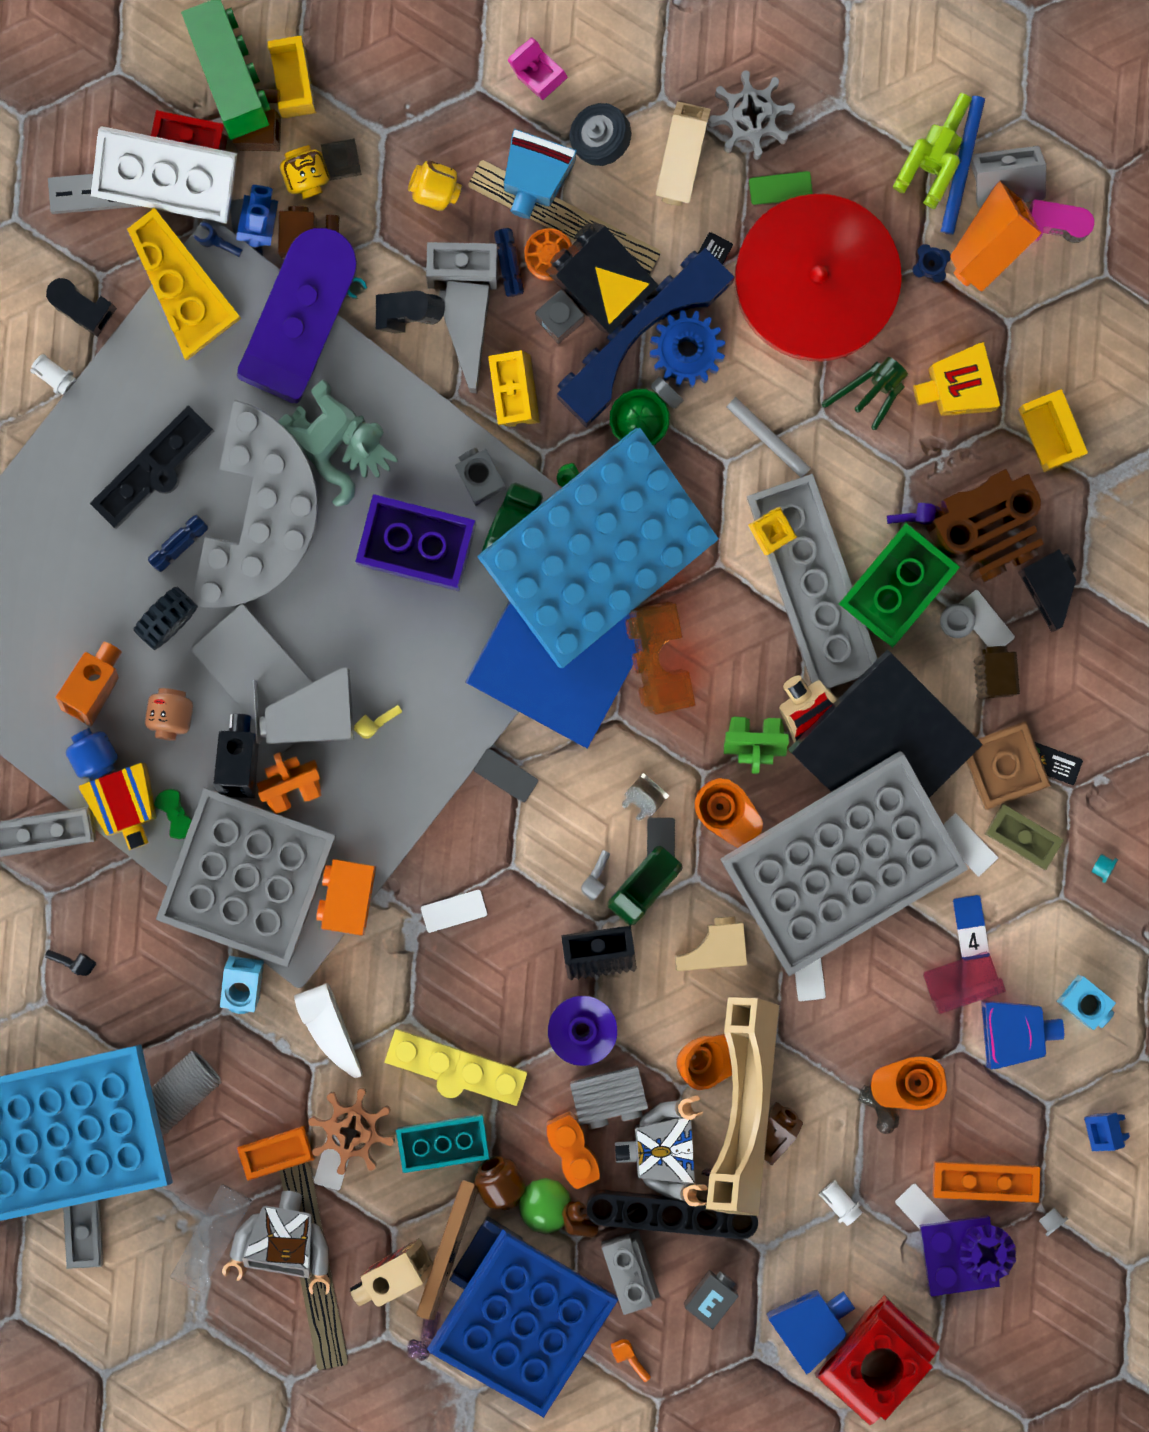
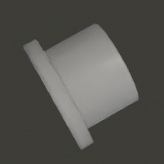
(1052, 1221)

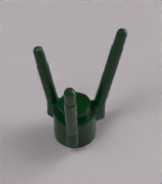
(886, 378)

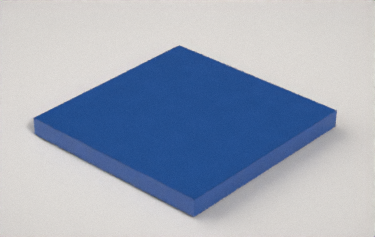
(564, 699)
(522, 1323)

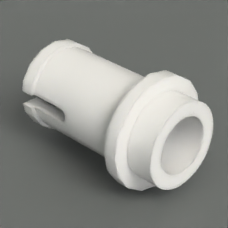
(53, 374)
(841, 1203)

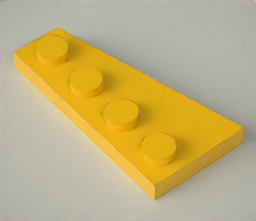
(186, 293)

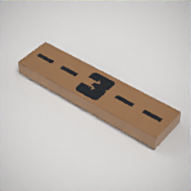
(447, 1250)

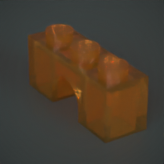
(651, 629)

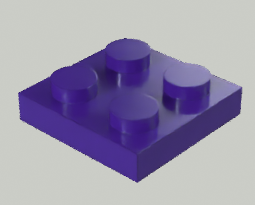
(942, 1258)

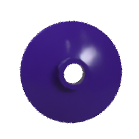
(582, 1049)

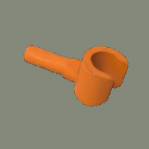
(622, 1351)

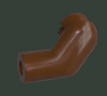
(575, 1221)

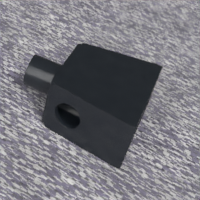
(236, 773)

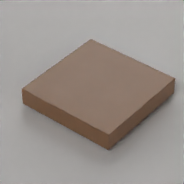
(1007, 766)

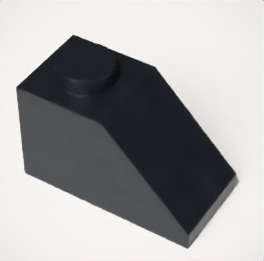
(1051, 586)

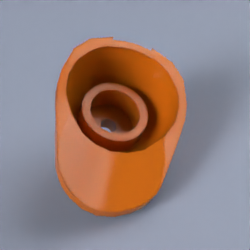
(738, 818)
(705, 1062)
(896, 1088)

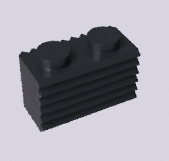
(599, 952)

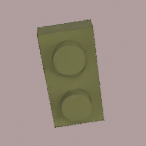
(1024, 837)

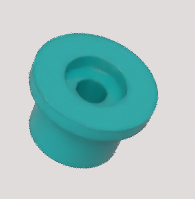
(1104, 867)

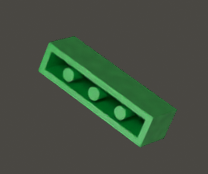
(225, 68)

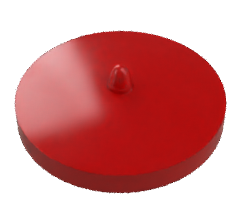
(818, 277)

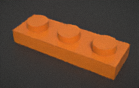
(986, 1181)

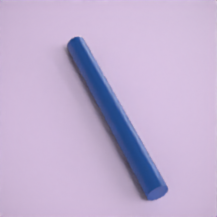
(961, 173)

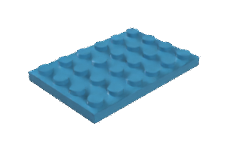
(598, 547)
(79, 1133)

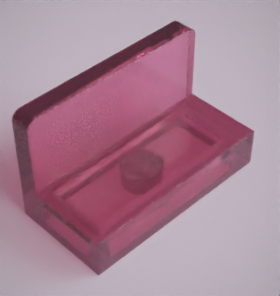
(963, 982)

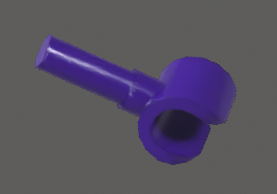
(924, 515)

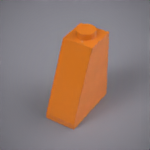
(994, 238)

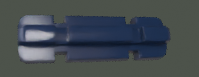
(509, 262)
(178, 543)

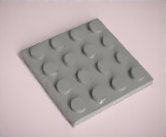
(246, 877)

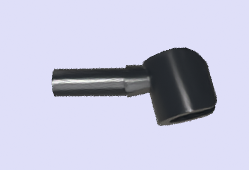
(81, 966)

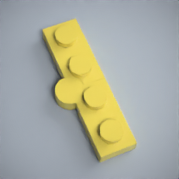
(455, 1068)

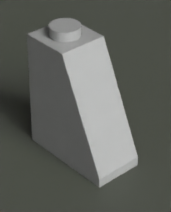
(312, 713)

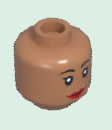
(168, 713)

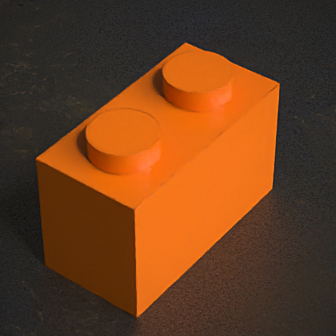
(347, 896)

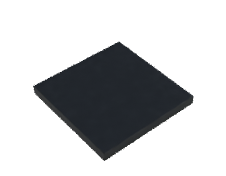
(876, 719)

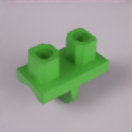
(756, 747)

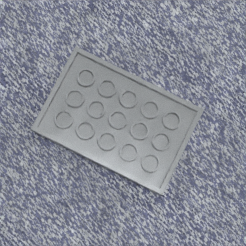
(844, 863)

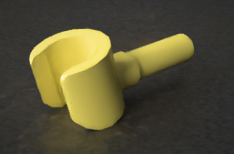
(367, 728)

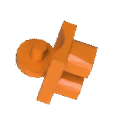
(285, 777)

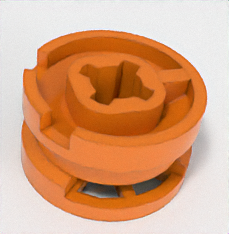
(541, 249)

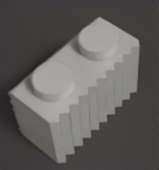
(608, 1097)

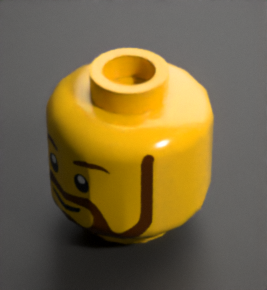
(304, 171)
(434, 185)

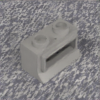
(630, 1272)

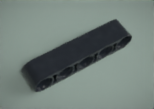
(653, 1219)

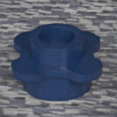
(940, 257)

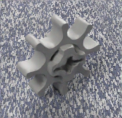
(761, 105)

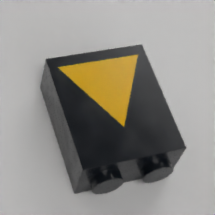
(601, 277)

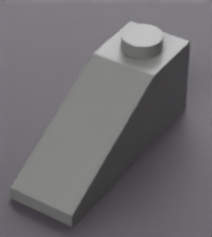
(466, 322)

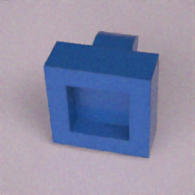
(1105, 1131)

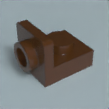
(781, 1131)

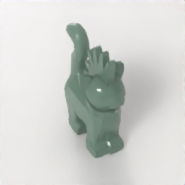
(329, 431)

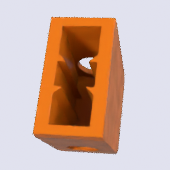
(83, 697)

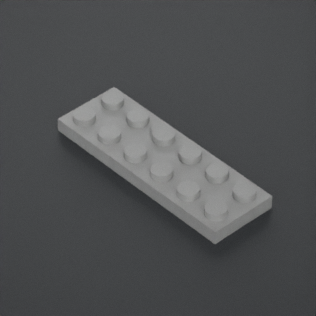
(813, 584)

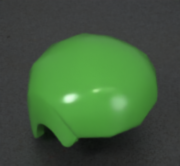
(543, 1205)

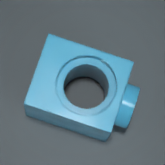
(241, 971)
(1072, 999)

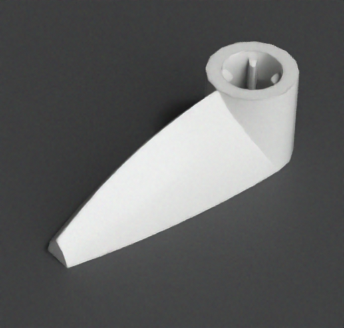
(324, 1021)

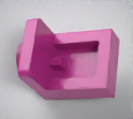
(536, 69)

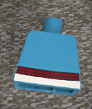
(535, 171)

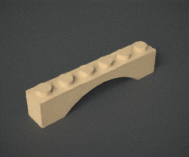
(751, 1041)

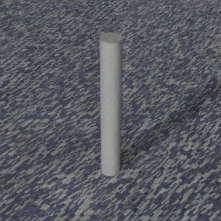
(768, 437)

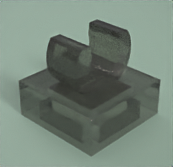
(341, 159)
(645, 795)

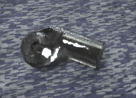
(887, 1117)

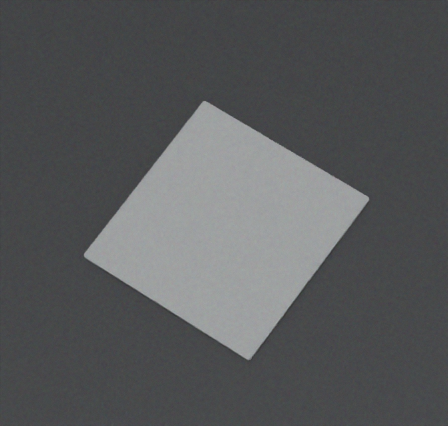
(83, 582)

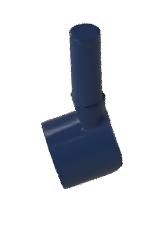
(214, 239)

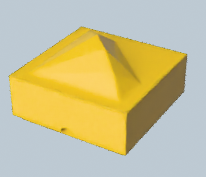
(772, 531)

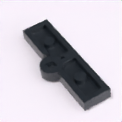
(152, 468)

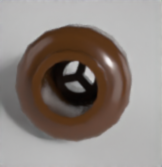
(499, 1183)

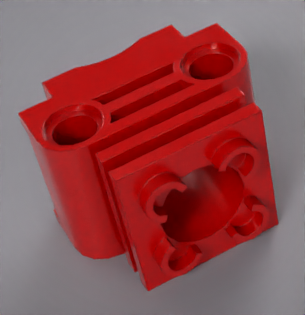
(878, 1328)

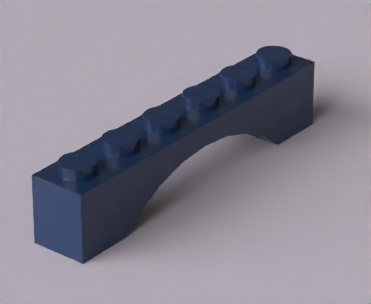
(693, 288)

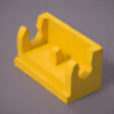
(514, 388)

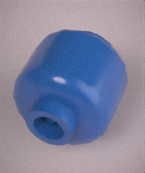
(91, 754)

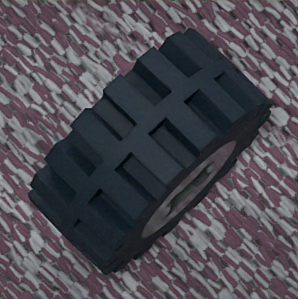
(165, 618)

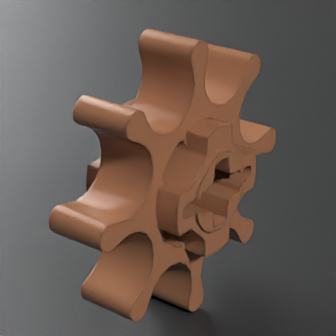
(335, 1127)

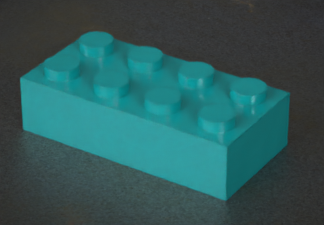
(443, 1143)

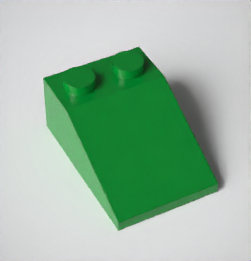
(899, 585)

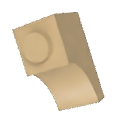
(720, 948)

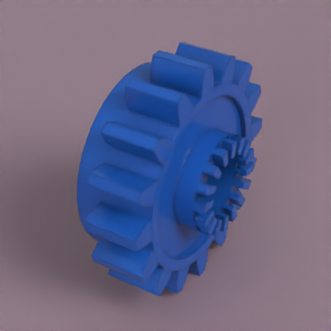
(692, 331)

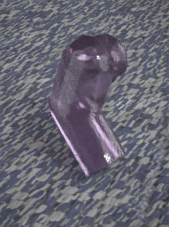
(418, 1349)

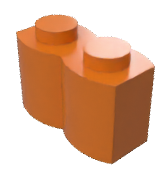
(568, 1141)

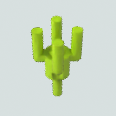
(936, 154)

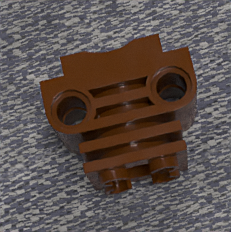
(989, 524)

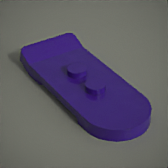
(299, 314)

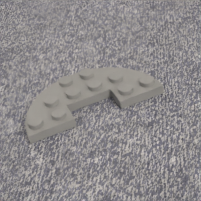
(277, 516)

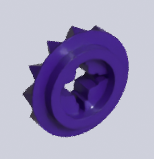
(971, 1254)

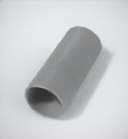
(183, 1089)

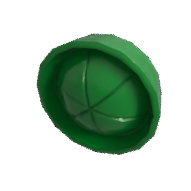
(640, 410)

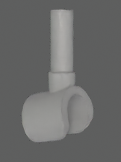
(591, 886)

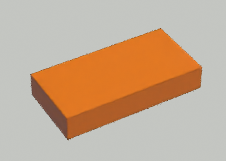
(275, 1153)

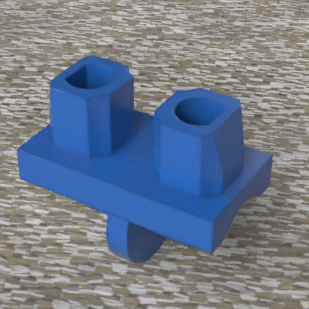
(257, 217)

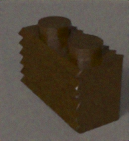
(997, 673)

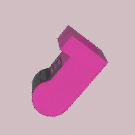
(1062, 220)

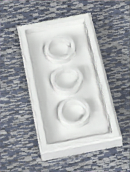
(163, 174)

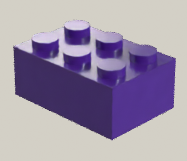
(415, 542)

